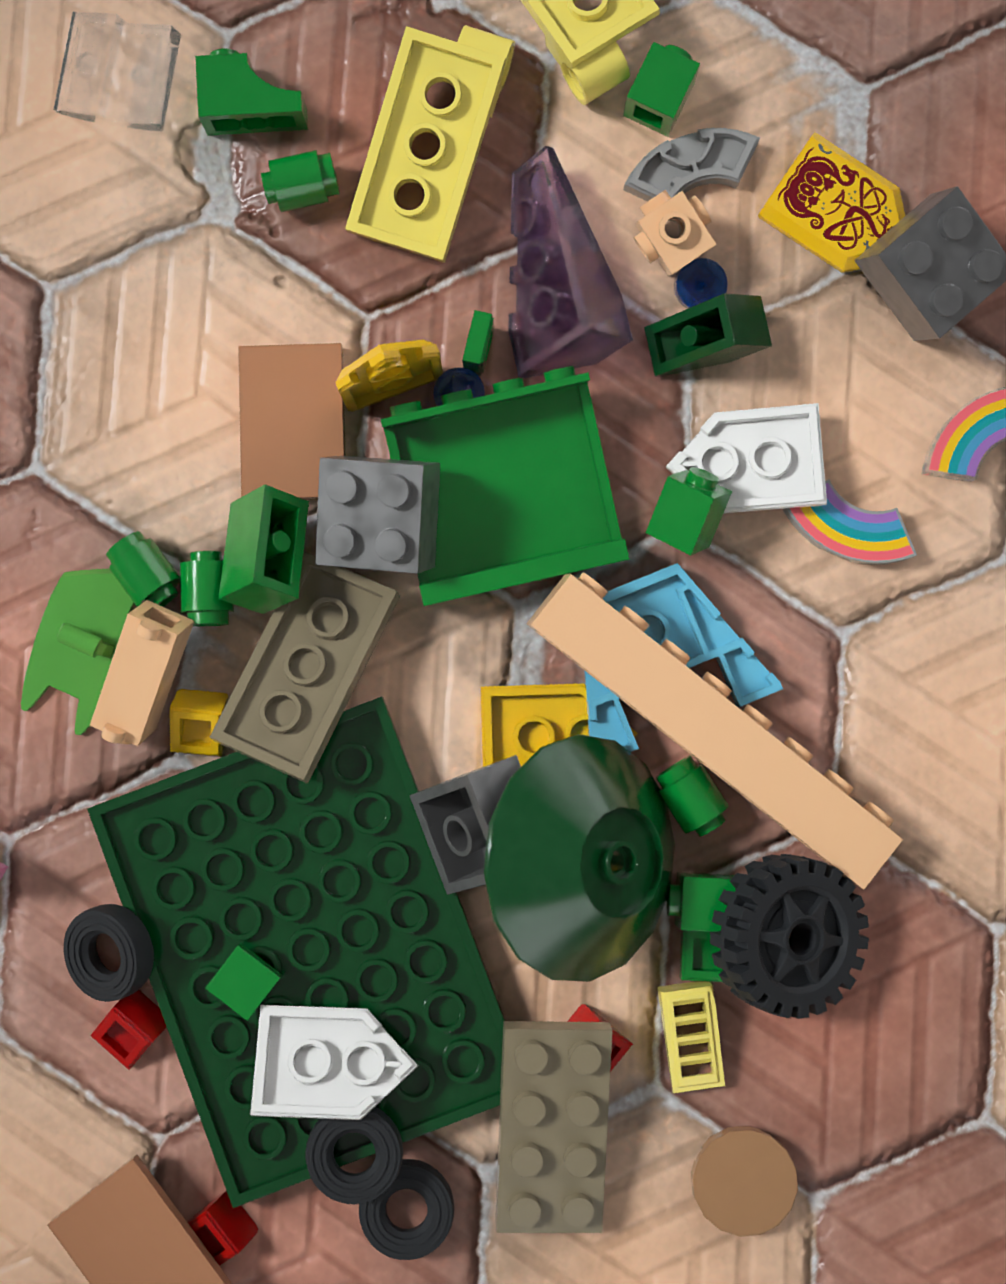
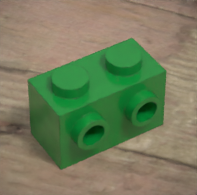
(264, 550)

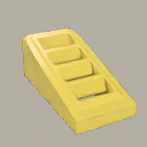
(688, 994)

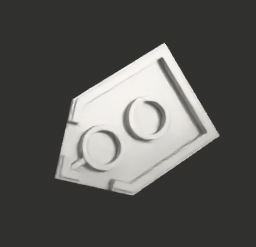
(762, 456)
(324, 1063)

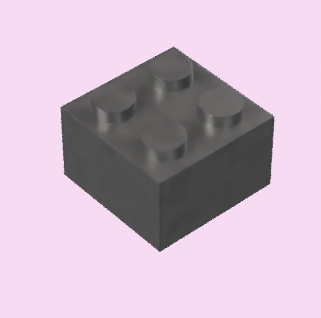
(935, 264)
(377, 513)
(457, 821)

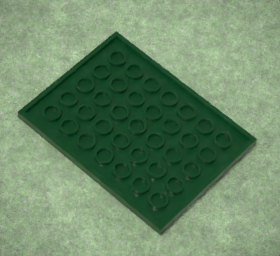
(332, 896)

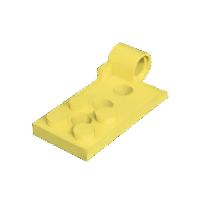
(587, 40)
(477, 71)

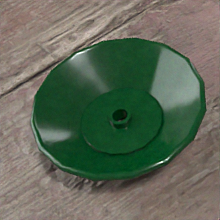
(579, 858)

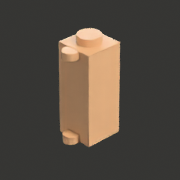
(141, 673)

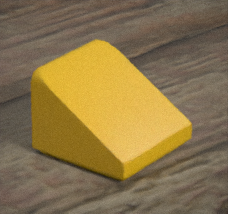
(193, 720)

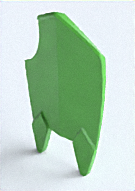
(77, 640)

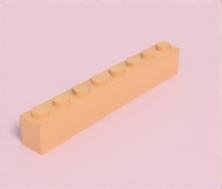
(714, 730)

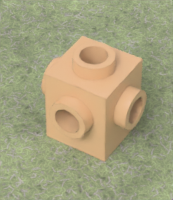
(692, 238)

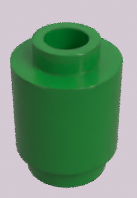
(300, 180)
(143, 570)
(200, 589)
(692, 796)

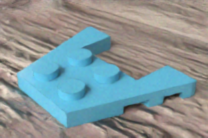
(688, 619)

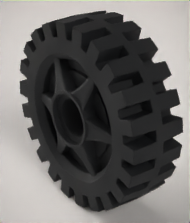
(795, 972)

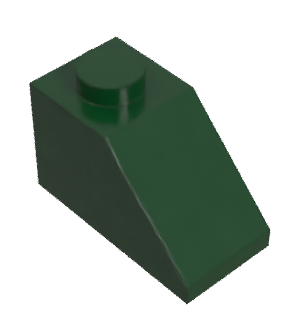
(708, 334)

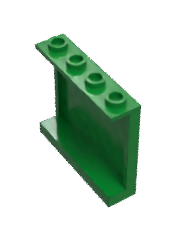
(516, 484)

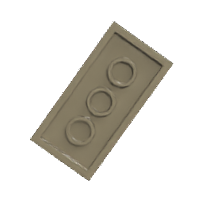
(305, 669)
(553, 1126)

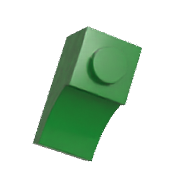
(239, 101)

